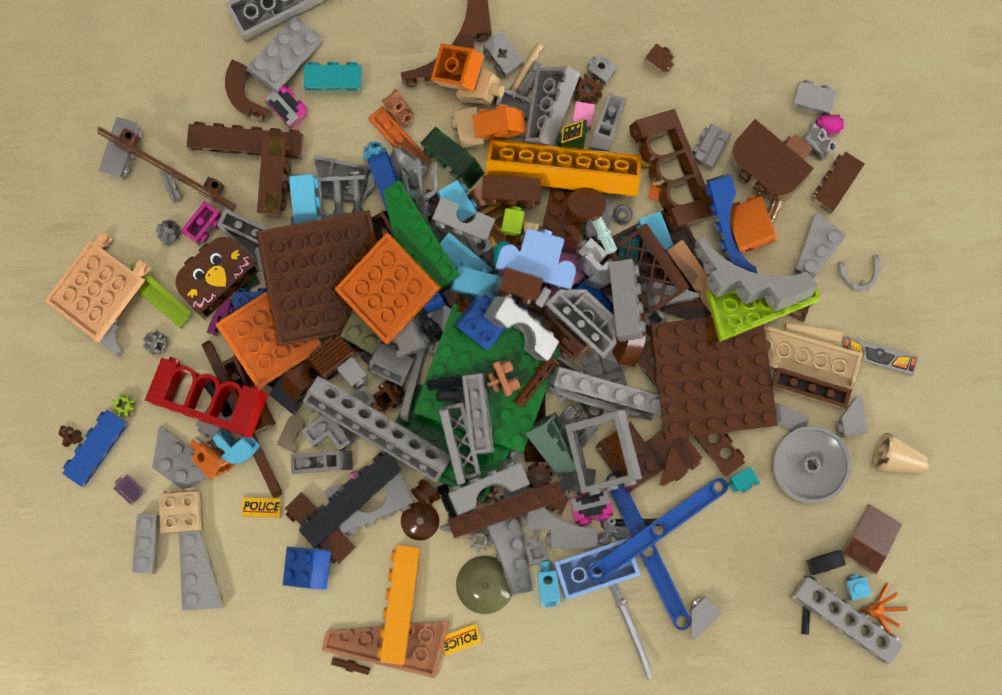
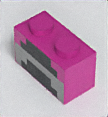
(286, 106)
(591, 508)

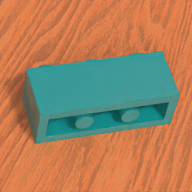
(332, 77)

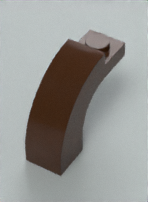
(234, 84)
(629, 351)

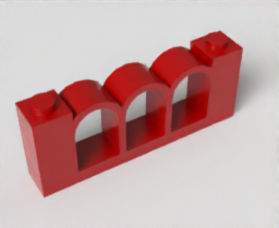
(245, 414)

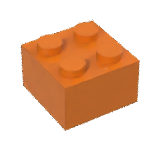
(457, 67)
(499, 123)

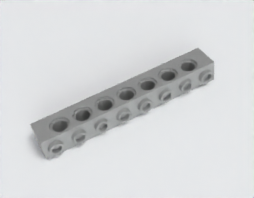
(377, 429)

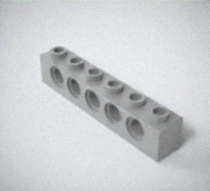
(804, 596)

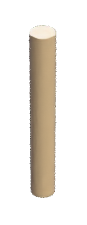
(526, 67)

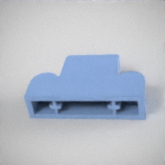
(539, 258)

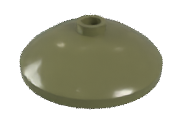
(470, 590)

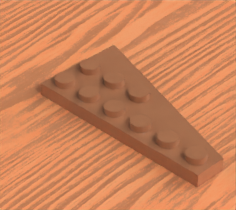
(422, 652)

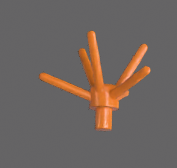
(876, 609)

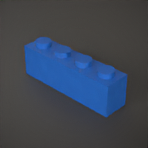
(95, 448)

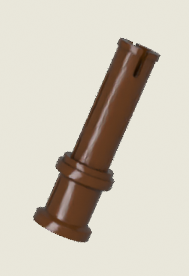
(541, 372)

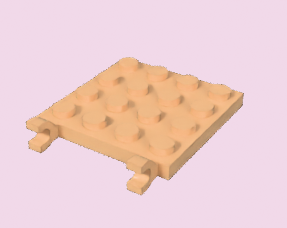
(96, 288)

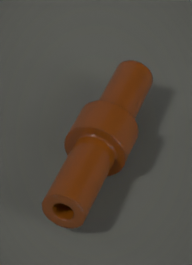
(350, 666)

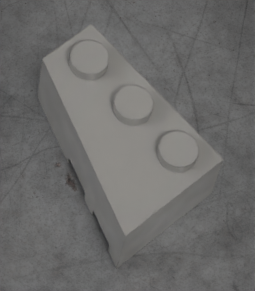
(412, 338)

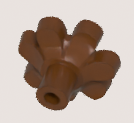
(69, 436)

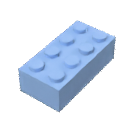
(573, 571)

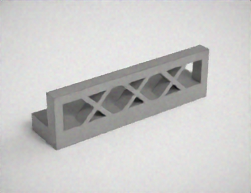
(478, 413)
(453, 445)

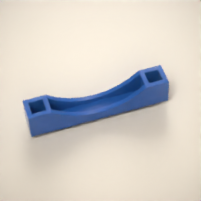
(722, 194)

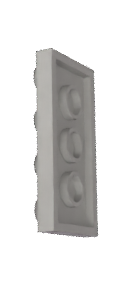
(285, 54)

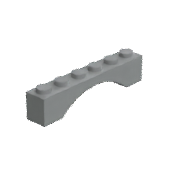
(605, 390)

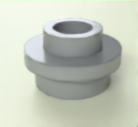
(627, 210)

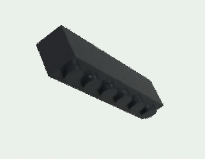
(350, 500)

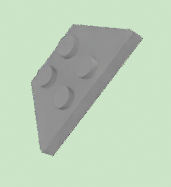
(329, 166)
(175, 461)

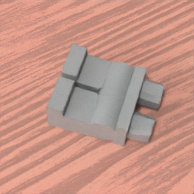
(612, 370)

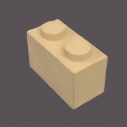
(464, 123)

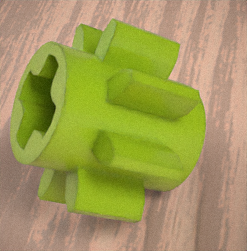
(128, 407)

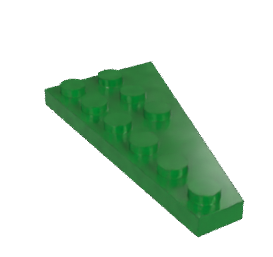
(417, 237)

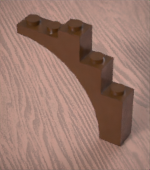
(475, 25)

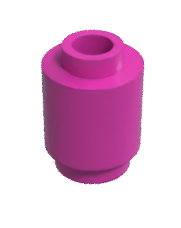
(830, 123)

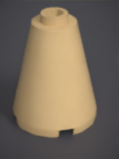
(897, 456)

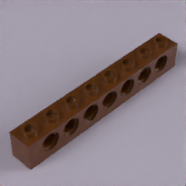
(727, 465)

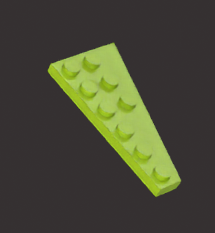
(734, 317)

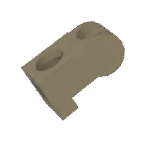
(290, 432)

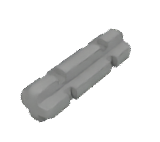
(529, 80)
(171, 187)

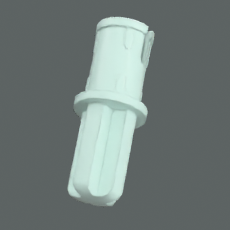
(604, 235)

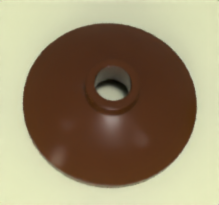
(422, 531)

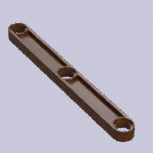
(259, 455)

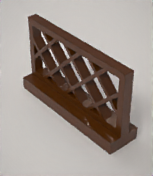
(663, 259)

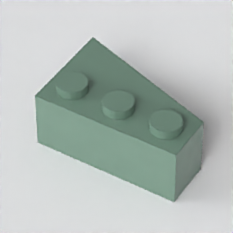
(553, 443)

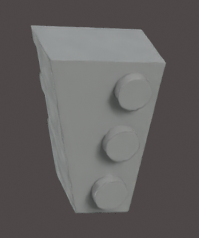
(241, 230)
(818, 245)

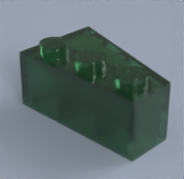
(452, 157)

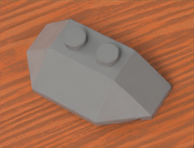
(585, 318)

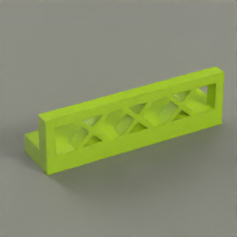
(164, 300)

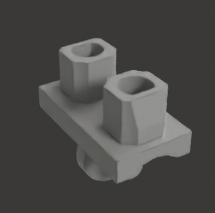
(818, 141)

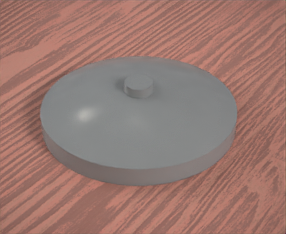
(811, 464)

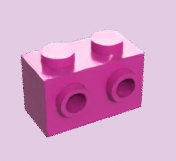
(201, 223)

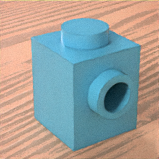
(857, 587)

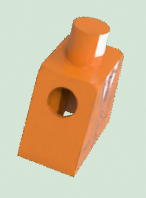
(209, 458)

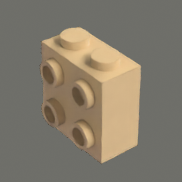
(180, 511)

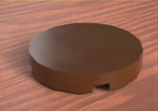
(586, 204)

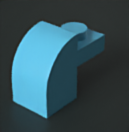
(235, 450)

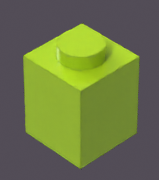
(513, 221)

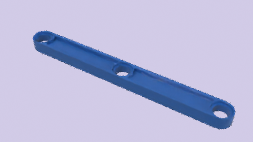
(647, 536)
(654, 563)

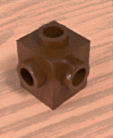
(389, 395)
(536, 468)

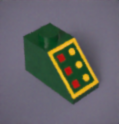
(573, 135)

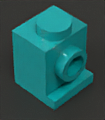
(743, 480)

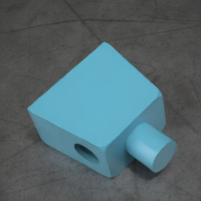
(548, 593)

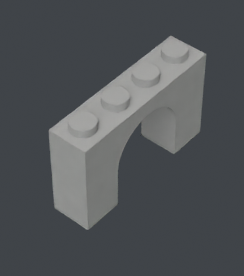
(397, 498)

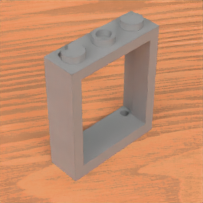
(626, 445)

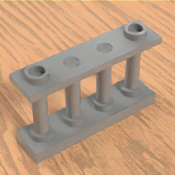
(355, 176)

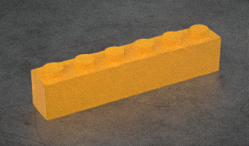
(400, 605)

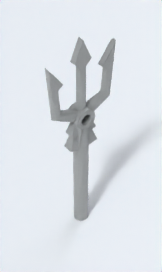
(422, 200)

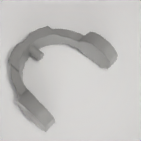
(876, 266)

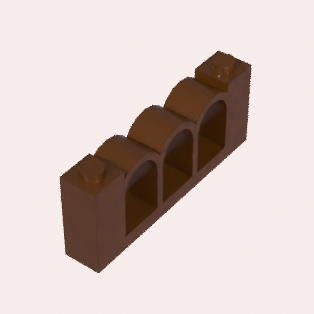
(668, 123)

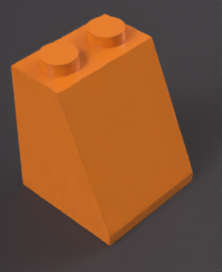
(752, 224)

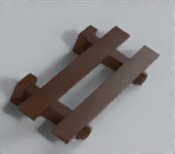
(130, 147)

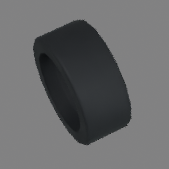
(826, 562)

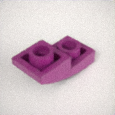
(223, 311)

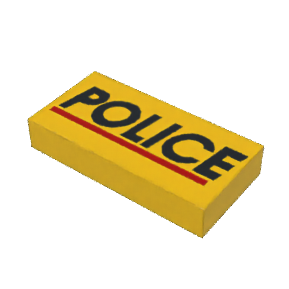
(261, 507)
(461, 639)

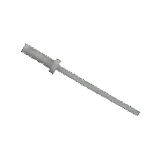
(601, 404)
(621, 604)

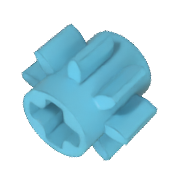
(373, 149)

